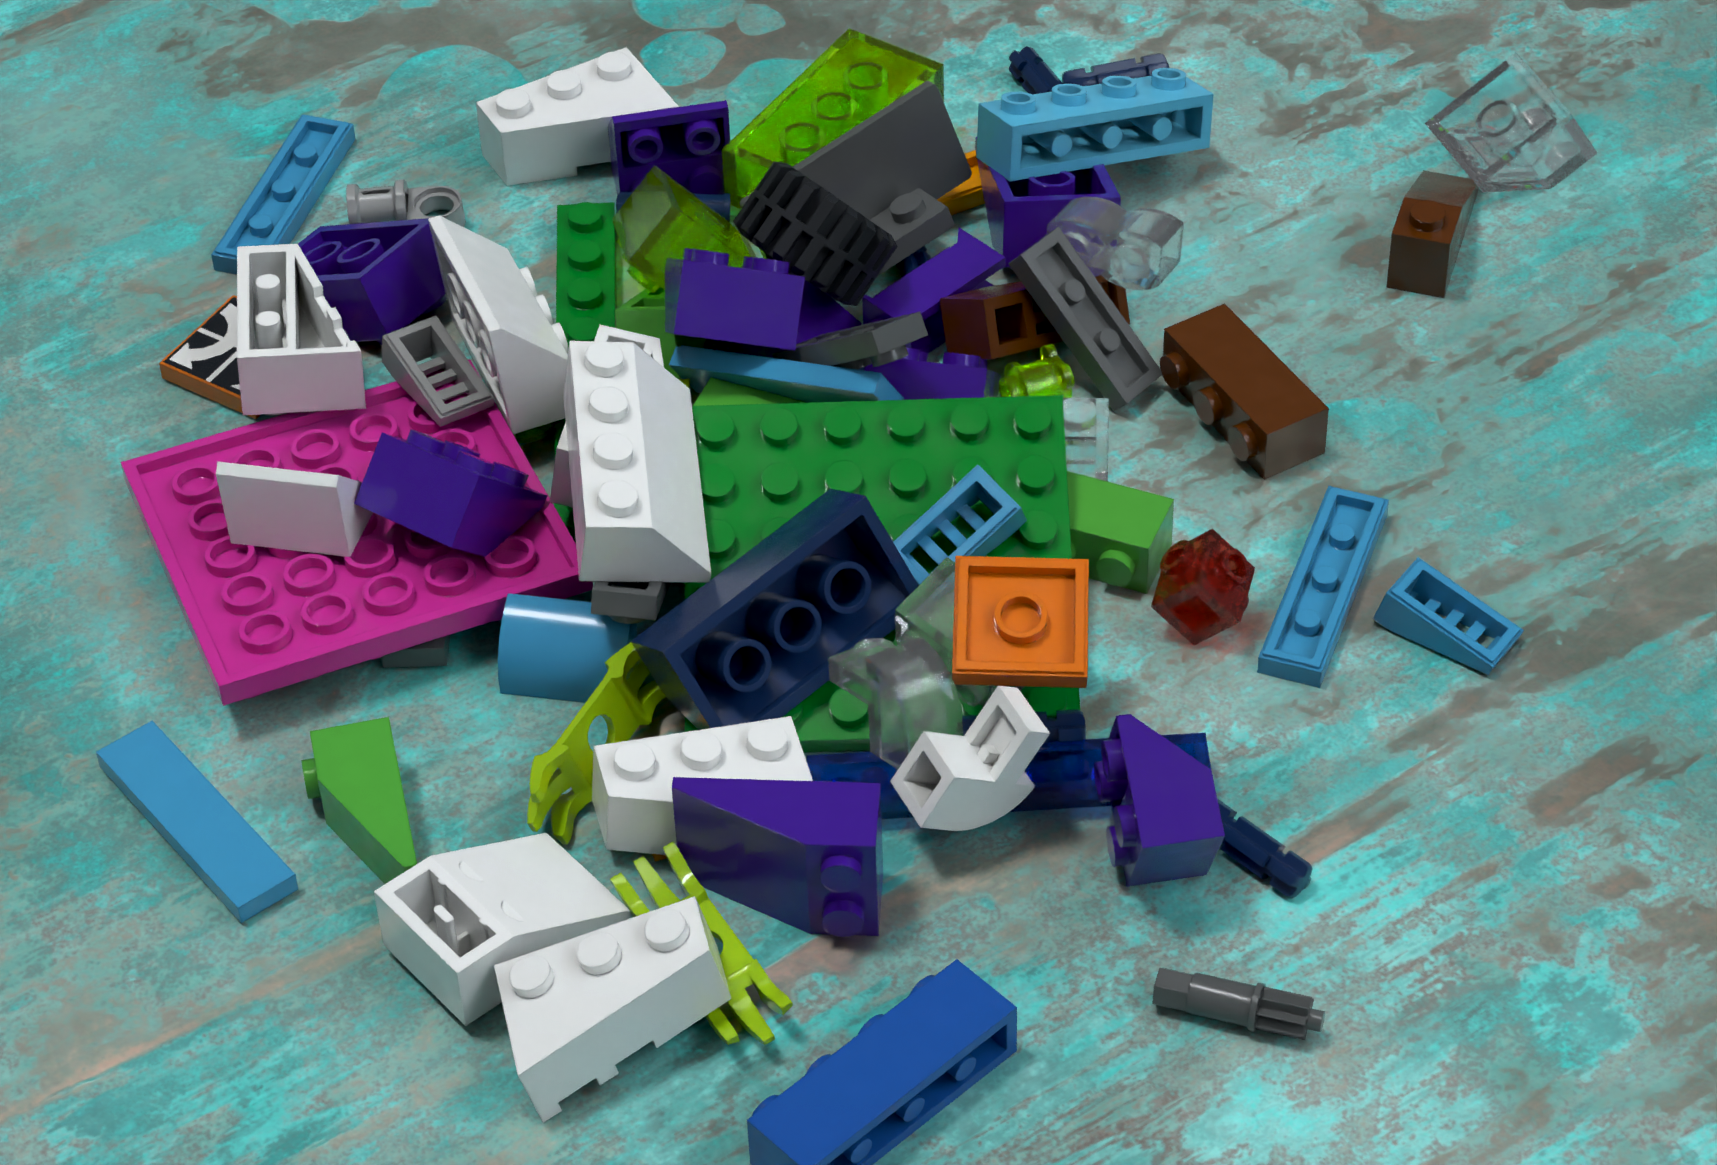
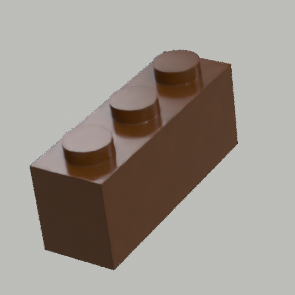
(1244, 391)

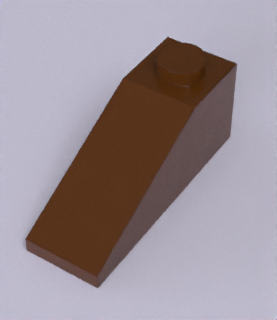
(1430, 233)
(1005, 320)

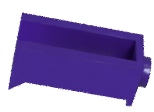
(950, 272)

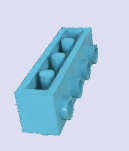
(1094, 124)

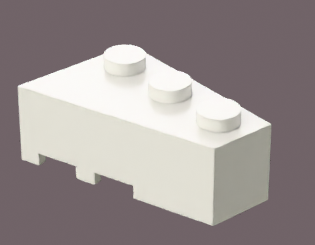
(605, 996)

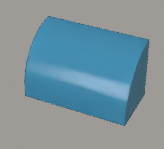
(556, 647)

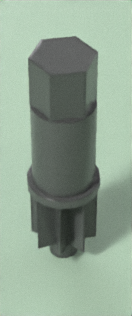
(1238, 1003)

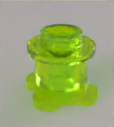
(1039, 377)

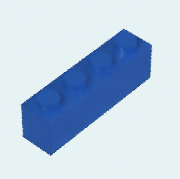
(889, 1075)

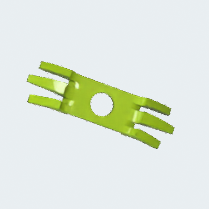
(623, 709)
(737, 963)

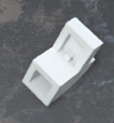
(976, 776)

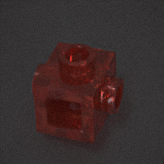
(1203, 586)

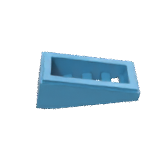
(957, 502)
(1411, 612)

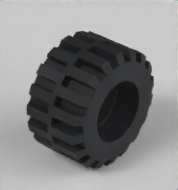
(815, 233)

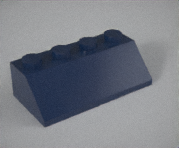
(771, 619)

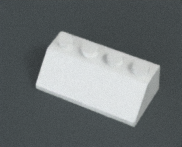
(503, 325)
(632, 468)

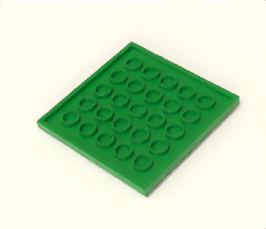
(902, 455)

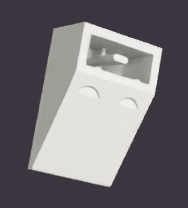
(486, 906)

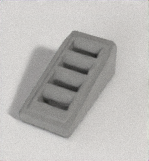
(430, 339)

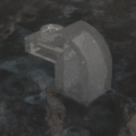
(904, 691)

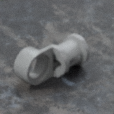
(402, 203)

